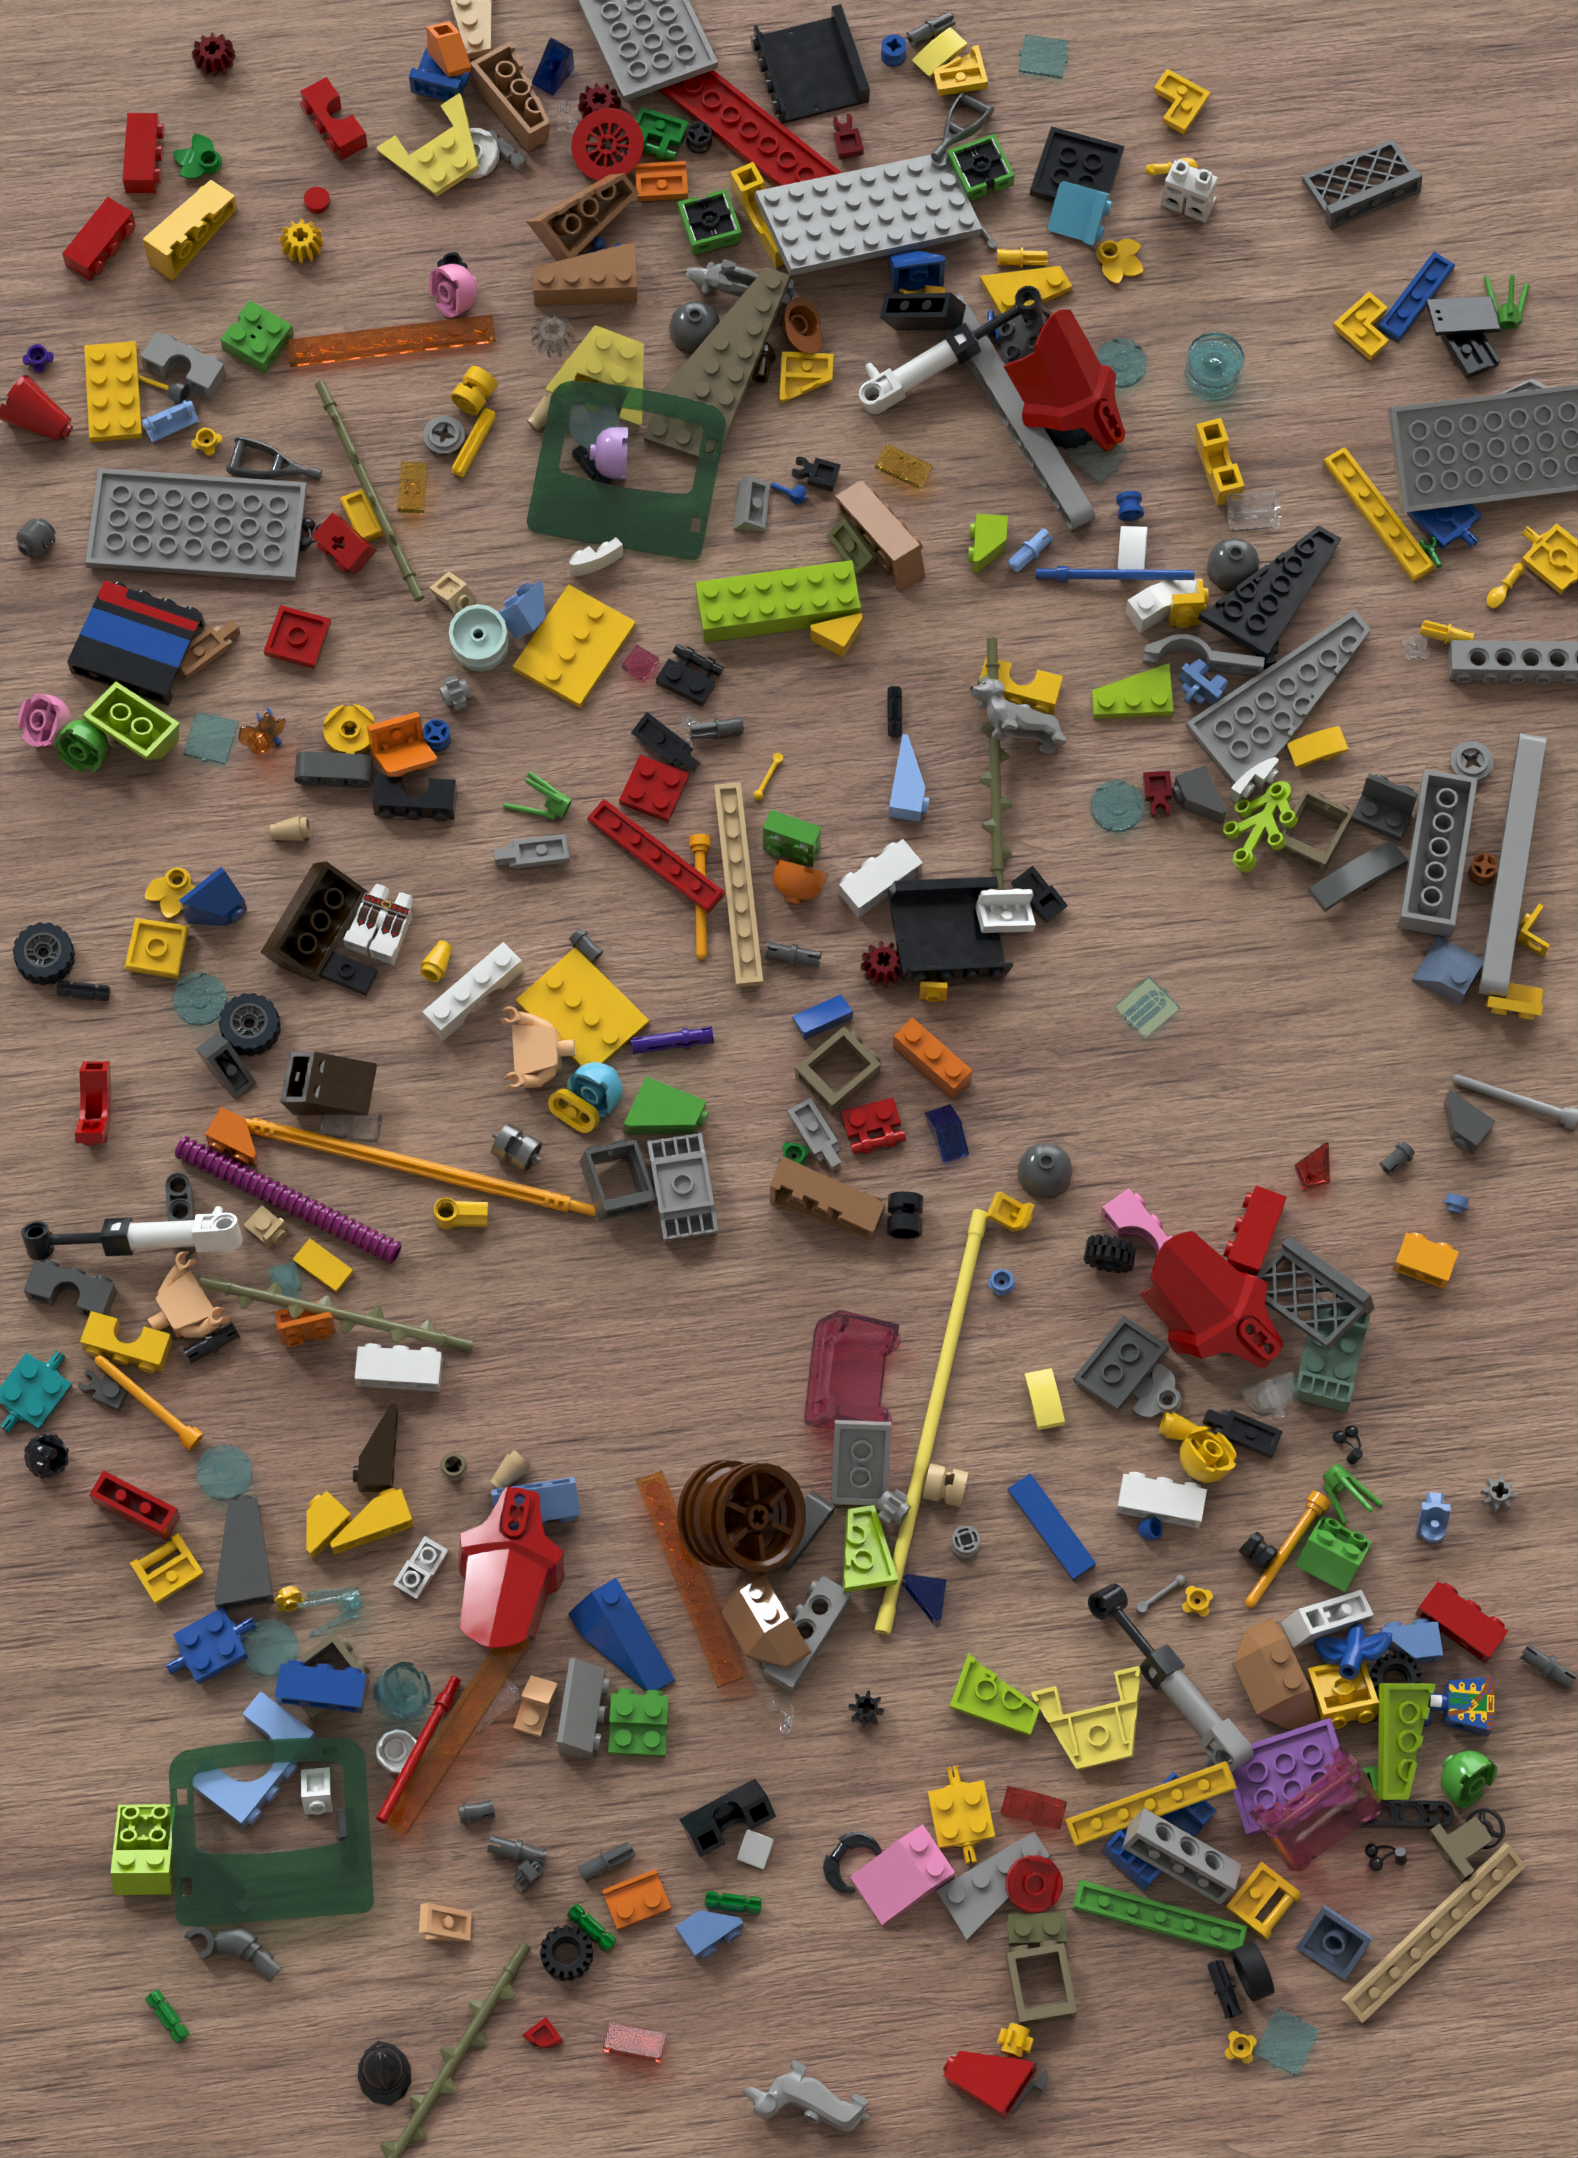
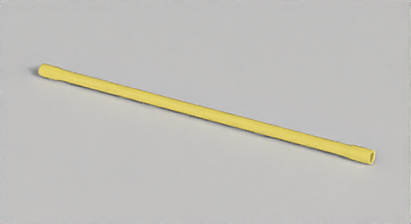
(975, 1234)

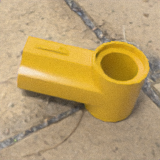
(464, 1214)

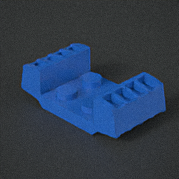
(1189, 1819)

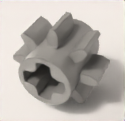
(455, 692)
(1505, 1492)
(893, 1507)

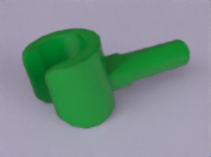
(1431, 551)

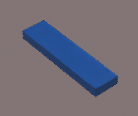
(1414, 297)
(1051, 1527)

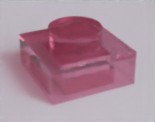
(640, 663)

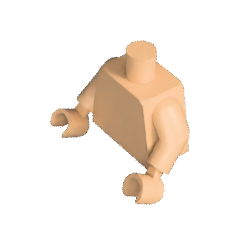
(535, 1050)
(185, 1304)

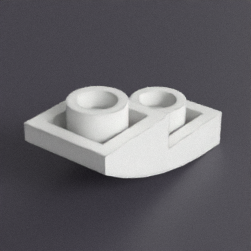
(1132, 547)
(588, 561)
(1257, 776)
(421, 1567)

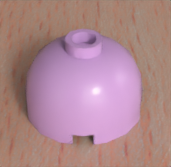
(611, 452)

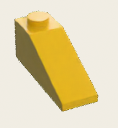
(377, 1520)

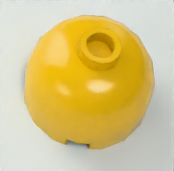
(1206, 1455)

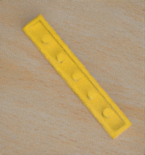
(1378, 514)
(1158, 1800)

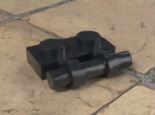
(685, 681)

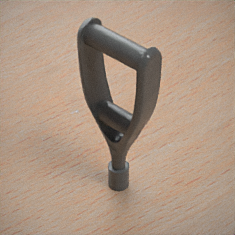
(958, 132)
(277, 465)

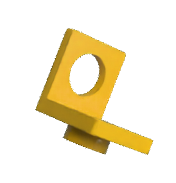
(1526, 937)
(933, 991)

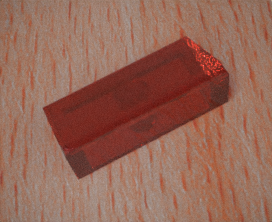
(634, 2042)

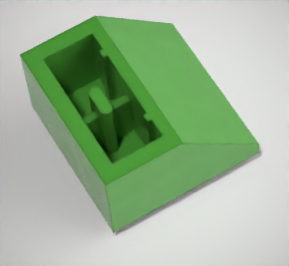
(1333, 1553)

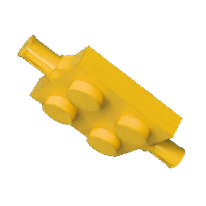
(1553, 557)
(961, 1814)

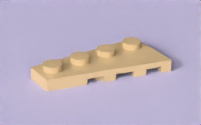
(474, 24)

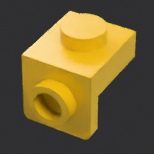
(1010, 1212)

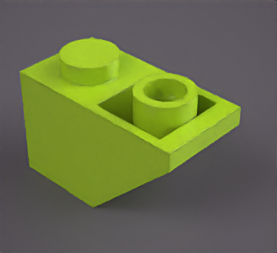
(989, 539)

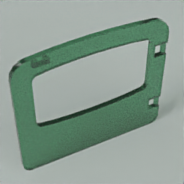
(600, 511)
(272, 1884)

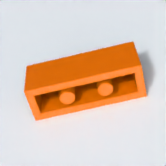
(932, 1058)

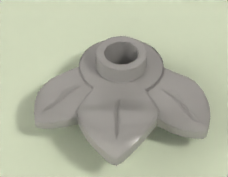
(1154, 1390)

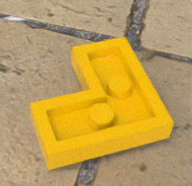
(1186, 98)
(1358, 327)

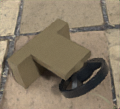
(1466, 1841)

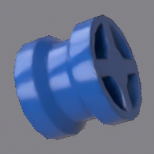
(895, 56)
(1129, 505)
(439, 729)

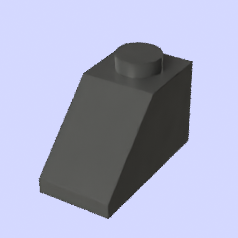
(1199, 794)
(225, 1065)
(1466, 1123)

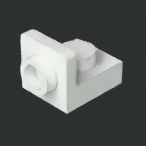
(316, 1791)

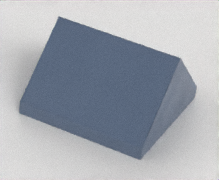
(1334, 1942)

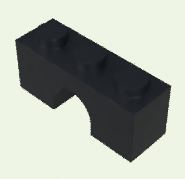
(435, 803)
(742, 1805)

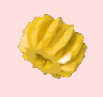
(310, 241)

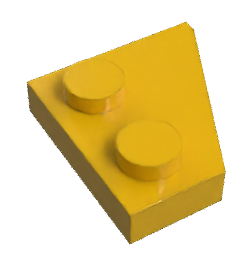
(961, 74)
(804, 373)

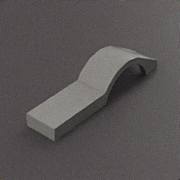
(1216, 661)

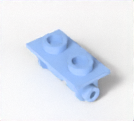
(170, 420)

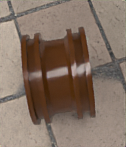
(760, 1515)

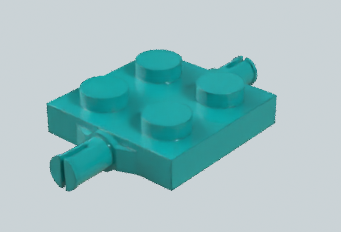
(33, 1391)

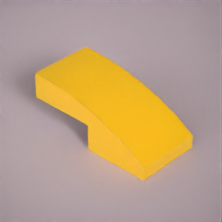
(1317, 746)

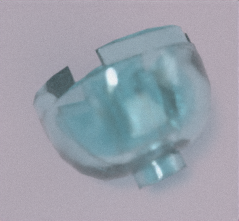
(401, 1691)

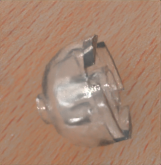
(1272, 1395)

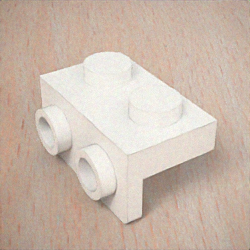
(1005, 911)

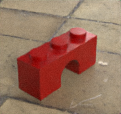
(342, 135)

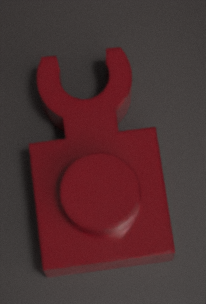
(846, 139)
(1158, 789)

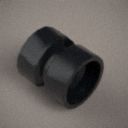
(904, 1217)

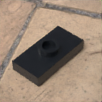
(349, 973)

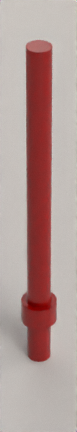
(442, 1704)

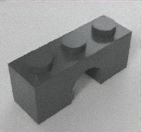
(49, 1280)

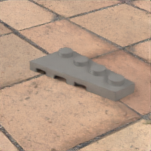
(981, 1890)

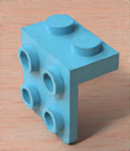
(1079, 212)

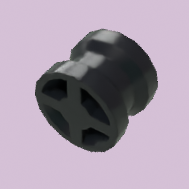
(695, 132)

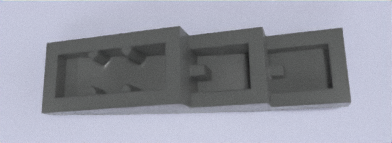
(1357, 875)

